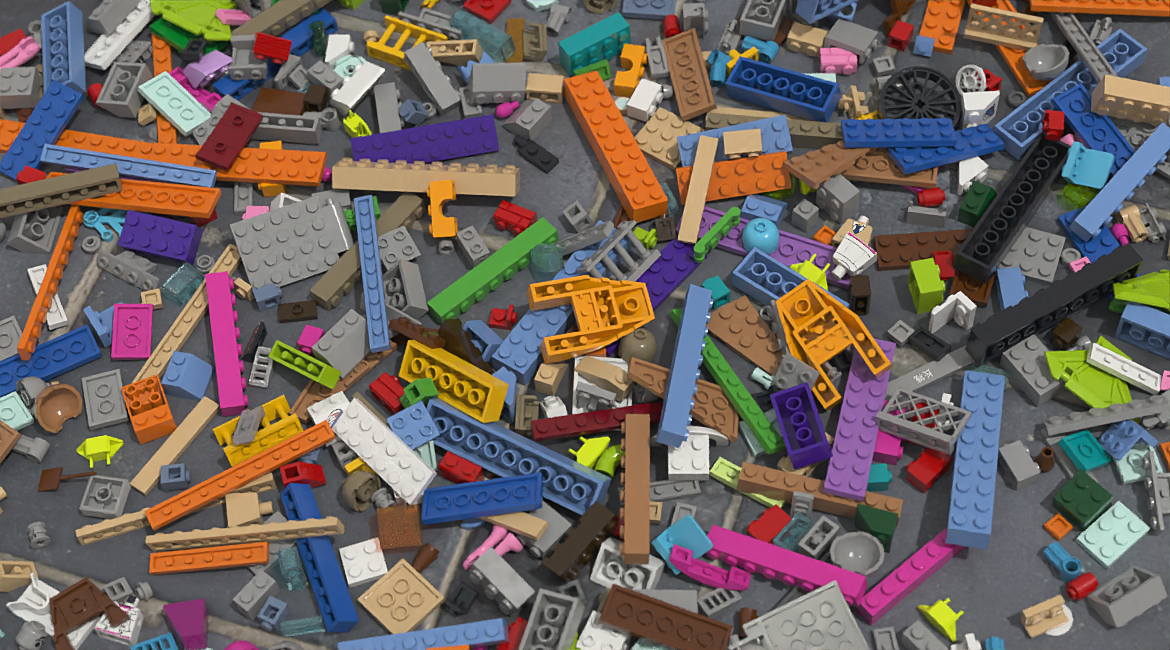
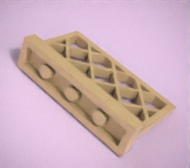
(996, 33)

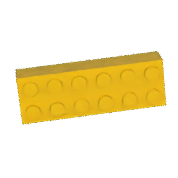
(456, 381)

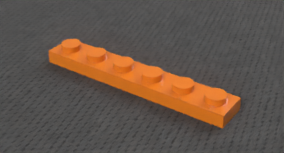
(209, 558)

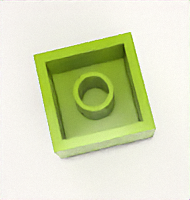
(925, 285)

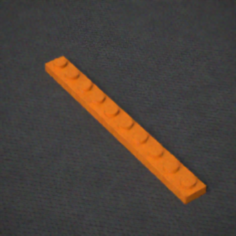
(163, 62)
(50, 283)
(239, 475)

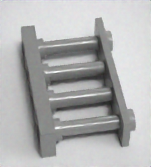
(635, 269)

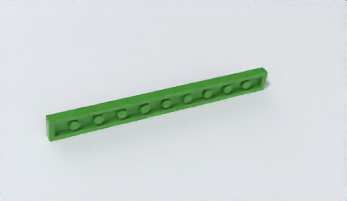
(738, 394)

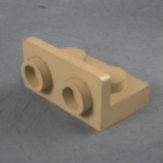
(1044, 616)

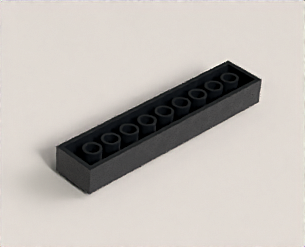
(1012, 209)
(1052, 304)

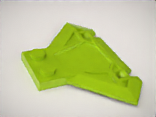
(196, 16)
(1146, 289)
(1087, 381)

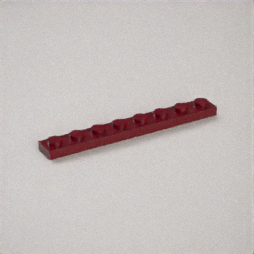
(591, 421)

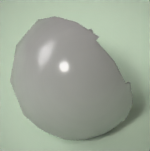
(1046, 61)
(857, 553)

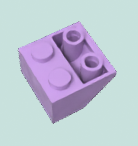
(208, 67)

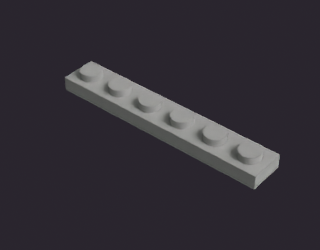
(1110, 414)

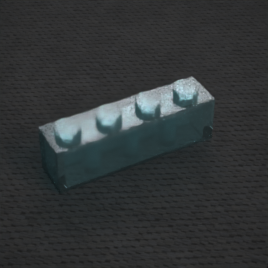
(490, 38)

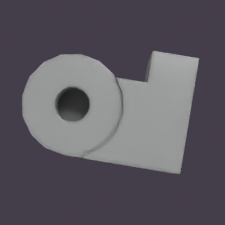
(343, 453)

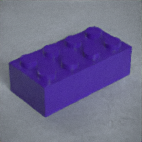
(160, 237)
(801, 425)

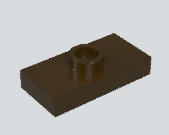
(298, 311)

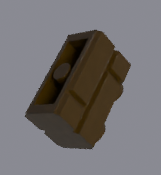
(859, 294)

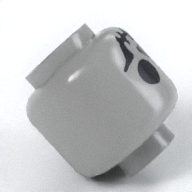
(31, 636)

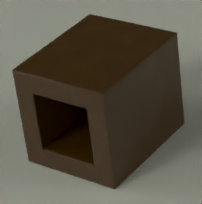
(316, 98)
(1066, 334)

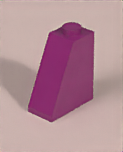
(189, 622)

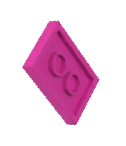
(132, 331)

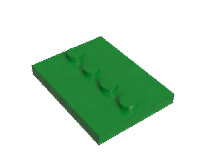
(179, 37)

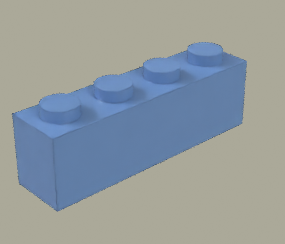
(1010, 286)

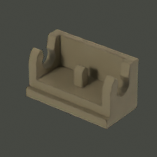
(535, 42)
(526, 410)

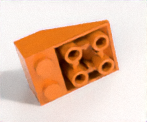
(149, 409)

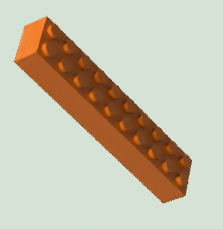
(615, 147)

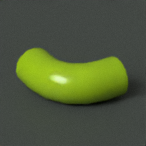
(609, 460)

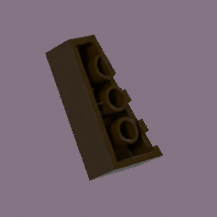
(460, 345)
(581, 542)

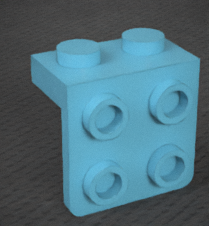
(1087, 166)
(684, 534)

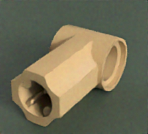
(1131, 219)

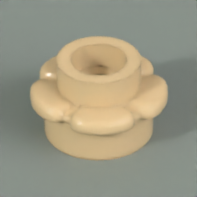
(371, 35)

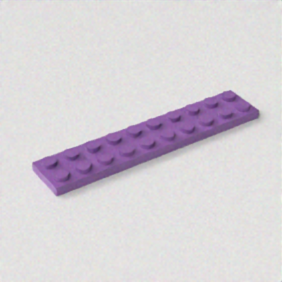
(790, 251)
(857, 428)

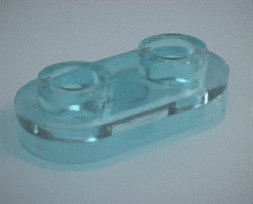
(672, 204)

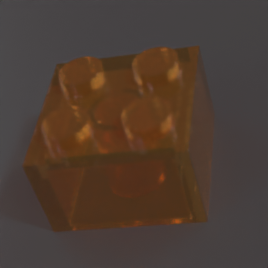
(400, 526)

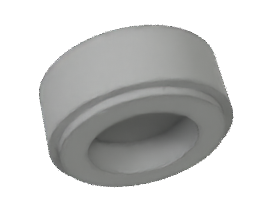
(1070, 255)

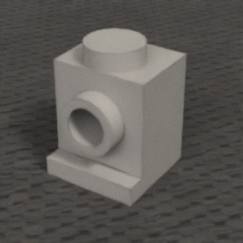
(578, 217)

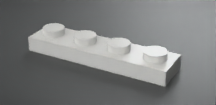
(55, 314)
(1124, 368)

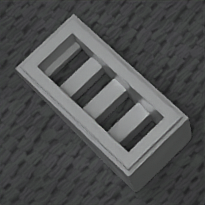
(281, 79)
(262, 357)
(802, 503)
(106, 589)
(716, 610)

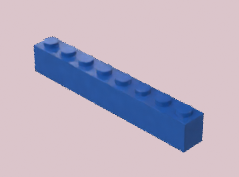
(301, 43)
(320, 562)

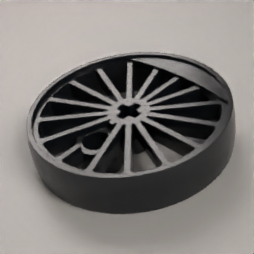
(912, 101)

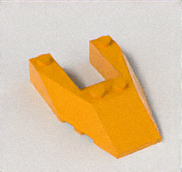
(602, 310)
(821, 328)

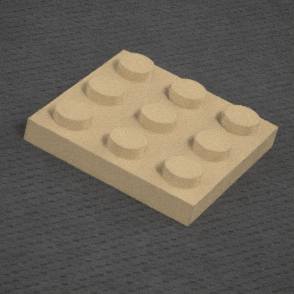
(660, 136)
(401, 599)

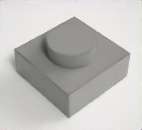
(883, 65)
(299, 77)
(900, 332)

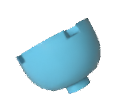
(760, 234)

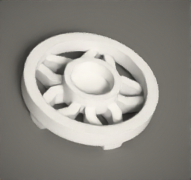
(970, 81)

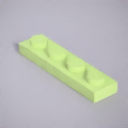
(729, 474)

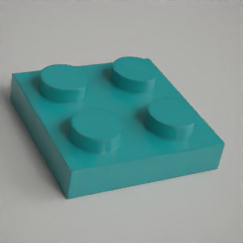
(1085, 451)

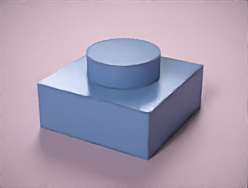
(924, 45)

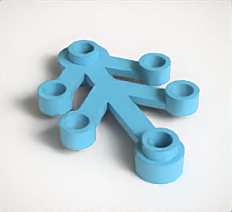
(99, 218)

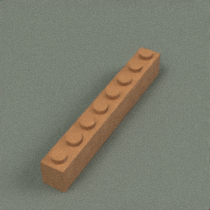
(781, 486)
(637, 489)

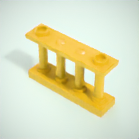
(394, 55)
(265, 438)

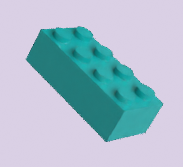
(594, 43)

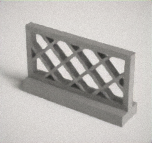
(916, 431)

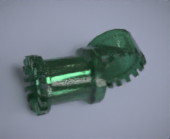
(319, 36)

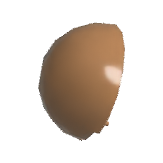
(56, 405)

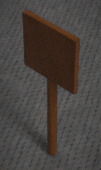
(51, 478)

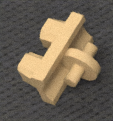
(851, 103)

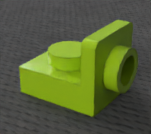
(647, 238)

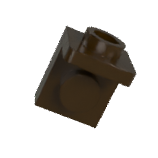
(665, 228)

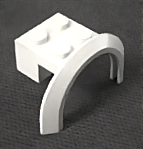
(692, 457)

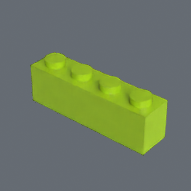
(305, 364)

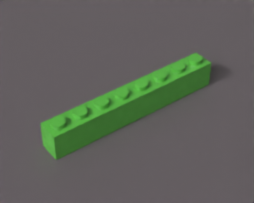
(491, 272)

